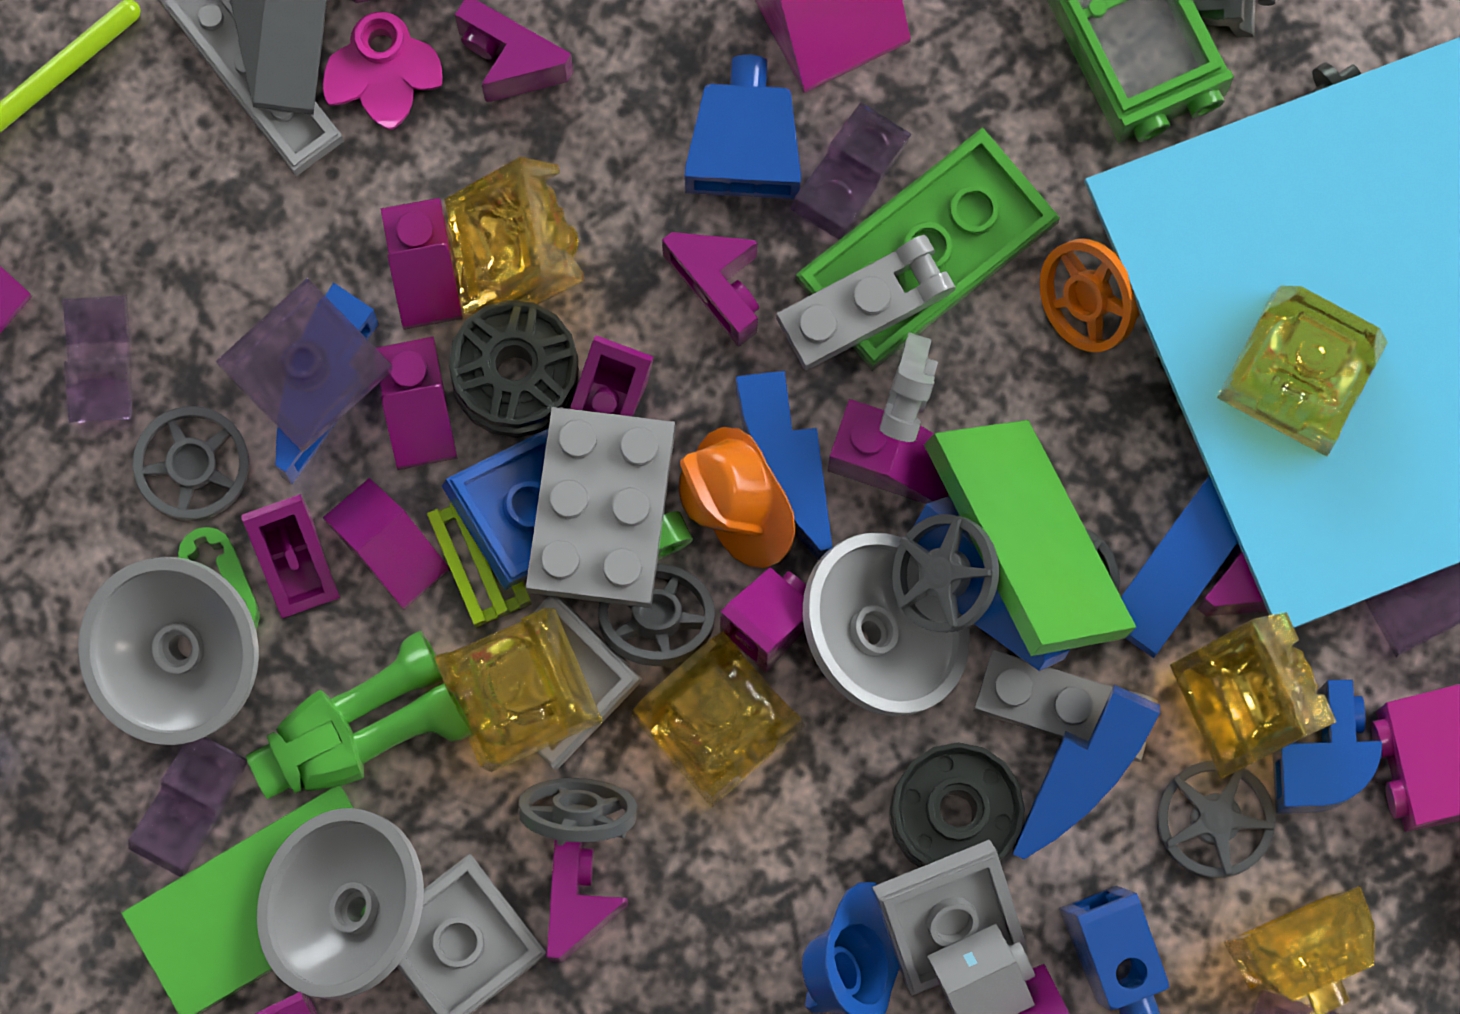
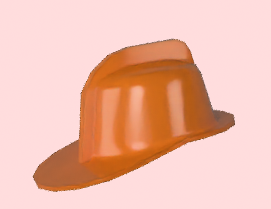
(738, 497)

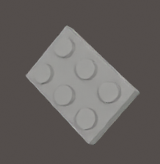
(601, 507)

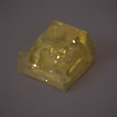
(512, 237)
(1304, 367)
(520, 689)
(1252, 693)
(716, 718)
(1309, 950)

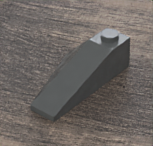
(281, 51)

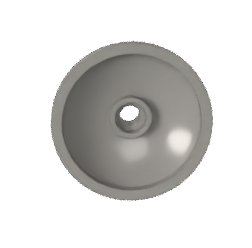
(134, 656)
(902, 664)
(316, 898)

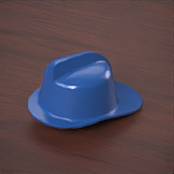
(852, 961)

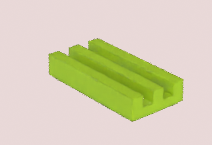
(500, 608)

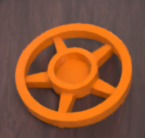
(1088, 295)

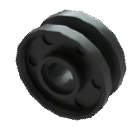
(507, 332)
(962, 772)

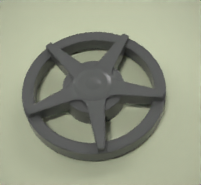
(191, 463)
(945, 573)
(662, 621)
(577, 810)
(1216, 821)

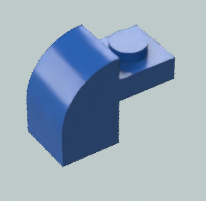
(1328, 772)

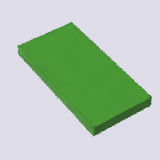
(971, 210)
(1045, 556)
(205, 924)

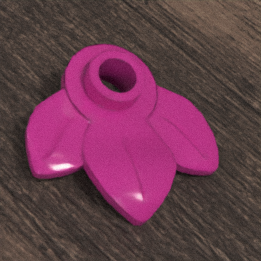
(385, 78)

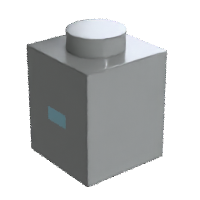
(984, 974)

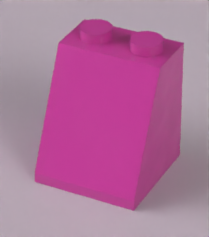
(834, 35)
(1423, 756)

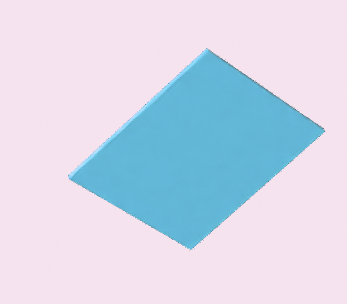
(1363, 209)

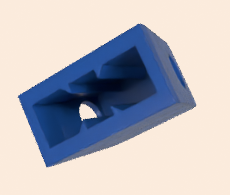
(744, 137)
(1105, 933)

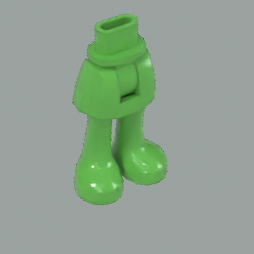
(318, 746)

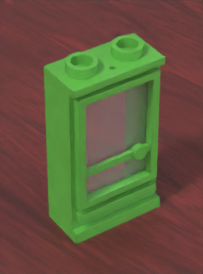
(1144, 61)

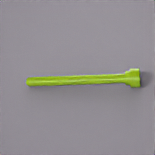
(67, 61)

